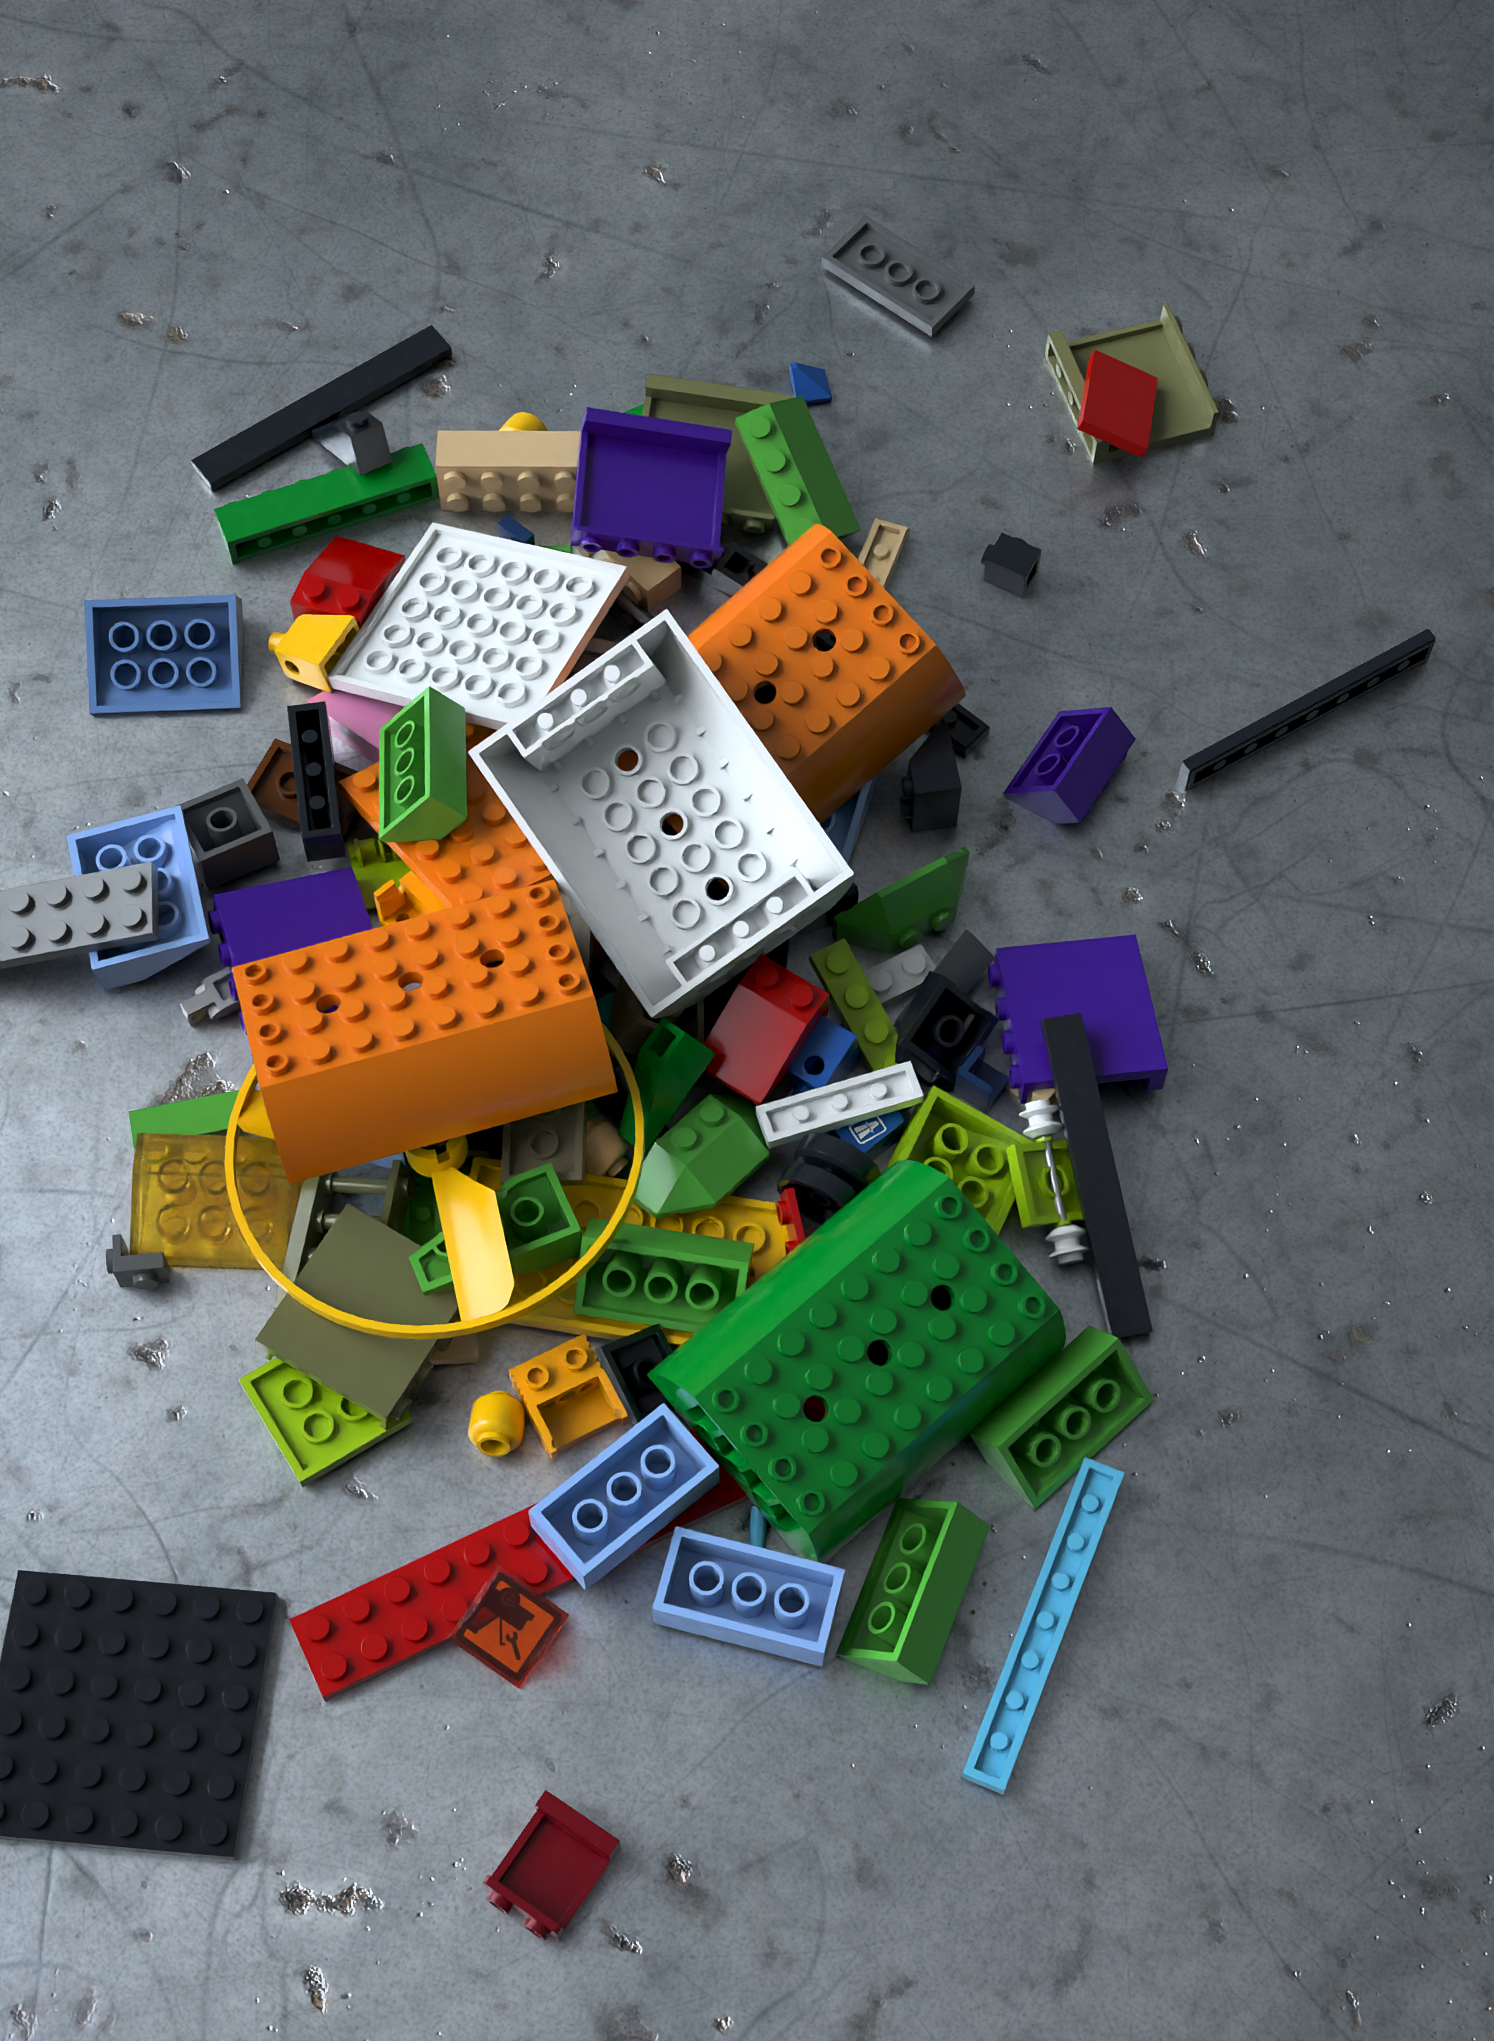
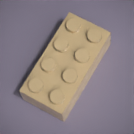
(506, 470)

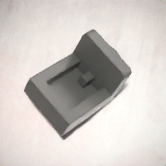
(137, 1270)

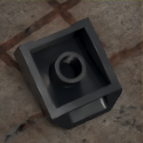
(941, 1031)

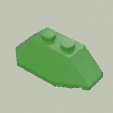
(906, 908)
(702, 1158)

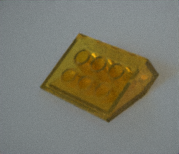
(185, 1205)

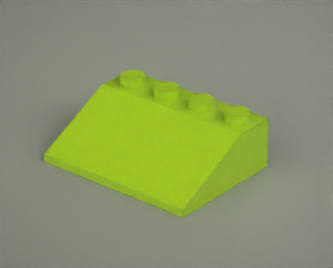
(965, 1148)

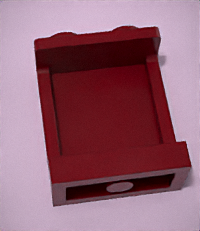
(552, 1868)

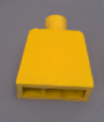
(313, 647)

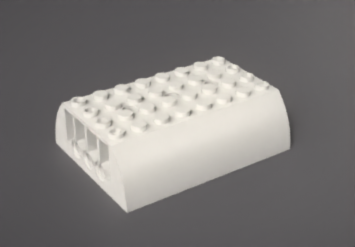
(605, 830)

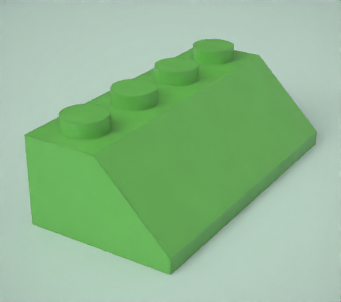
(795, 469)
(423, 770)
(661, 1276)
(1062, 1415)
(914, 1589)

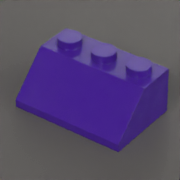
(1071, 764)

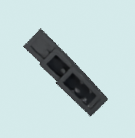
(732, 571)

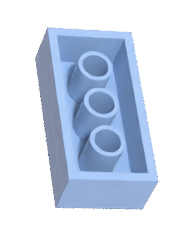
(624, 1496)
(748, 1596)

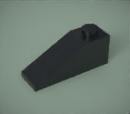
(356, 440)

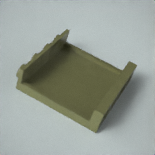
(1182, 399)
(718, 407)
(366, 1273)

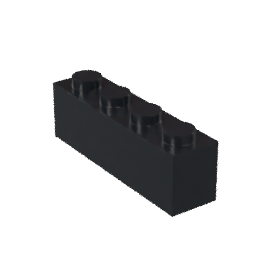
(316, 781)

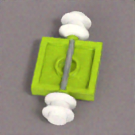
(1046, 1183)

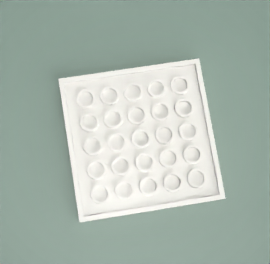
(479, 624)

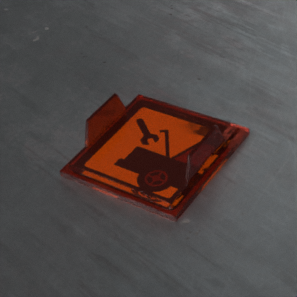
(508, 1626)

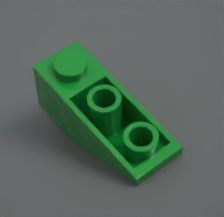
(664, 1075)

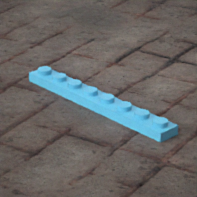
(1042, 1626)

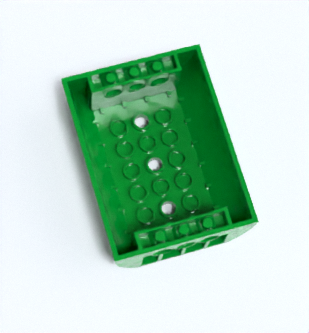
(809, 1334)

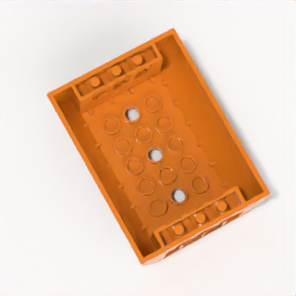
(835, 710)
(430, 1060)

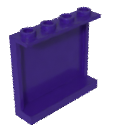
(649, 488)
(285, 918)
(1087, 977)

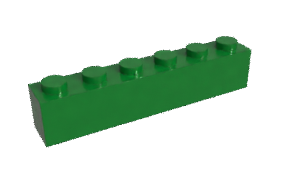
(325, 504)

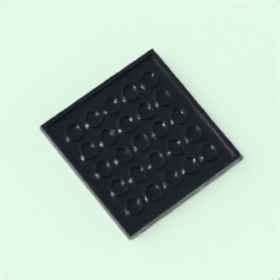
(130, 1713)

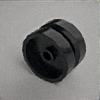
(826, 1175)

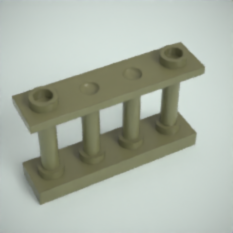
(314, 1219)

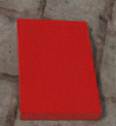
(1118, 403)

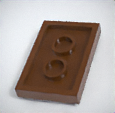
(275, 788)

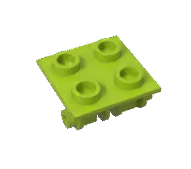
(374, 866)

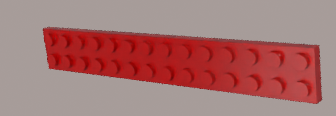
(425, 1599)

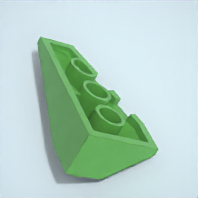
(535, 1225)

